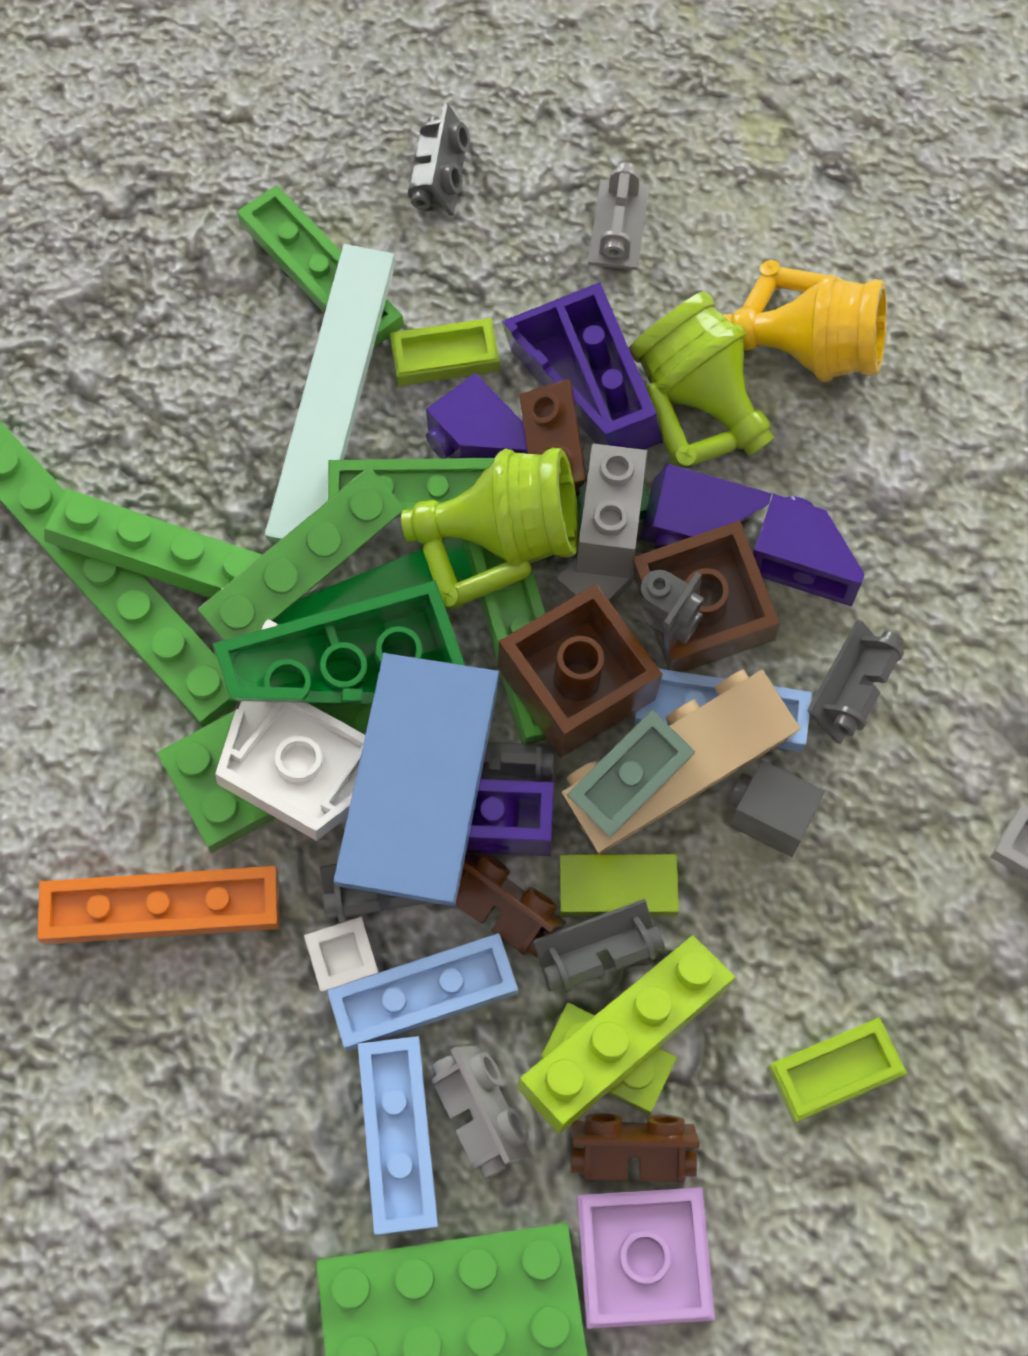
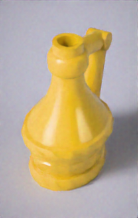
(828, 328)

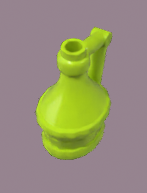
(699, 363)
(515, 510)

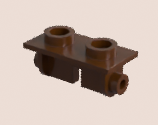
(552, 422)
(524, 912)
(657, 1143)

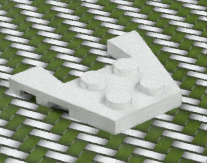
(292, 763)

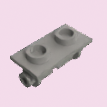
(619, 219)
(497, 1133)

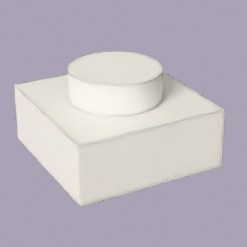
(341, 954)

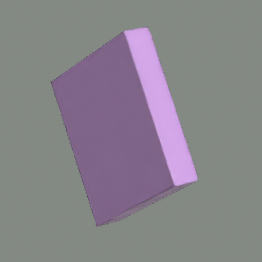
(645, 1258)

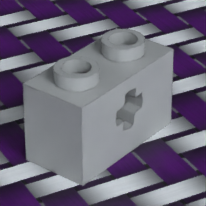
(611, 510)

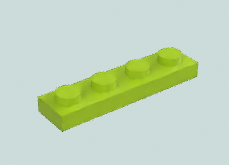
(624, 1034)

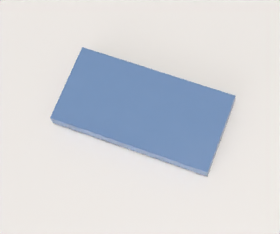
(418, 779)

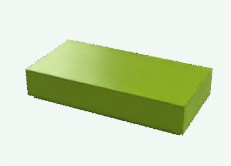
(445, 351)
(609, 881)
(836, 1070)

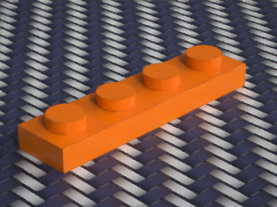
(158, 905)

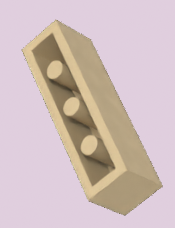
(726, 737)

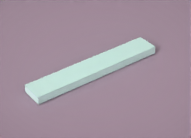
(332, 385)

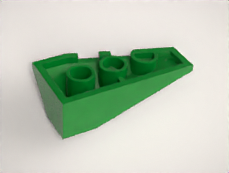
(339, 650)

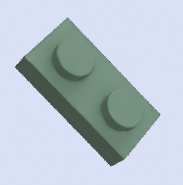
(631, 773)

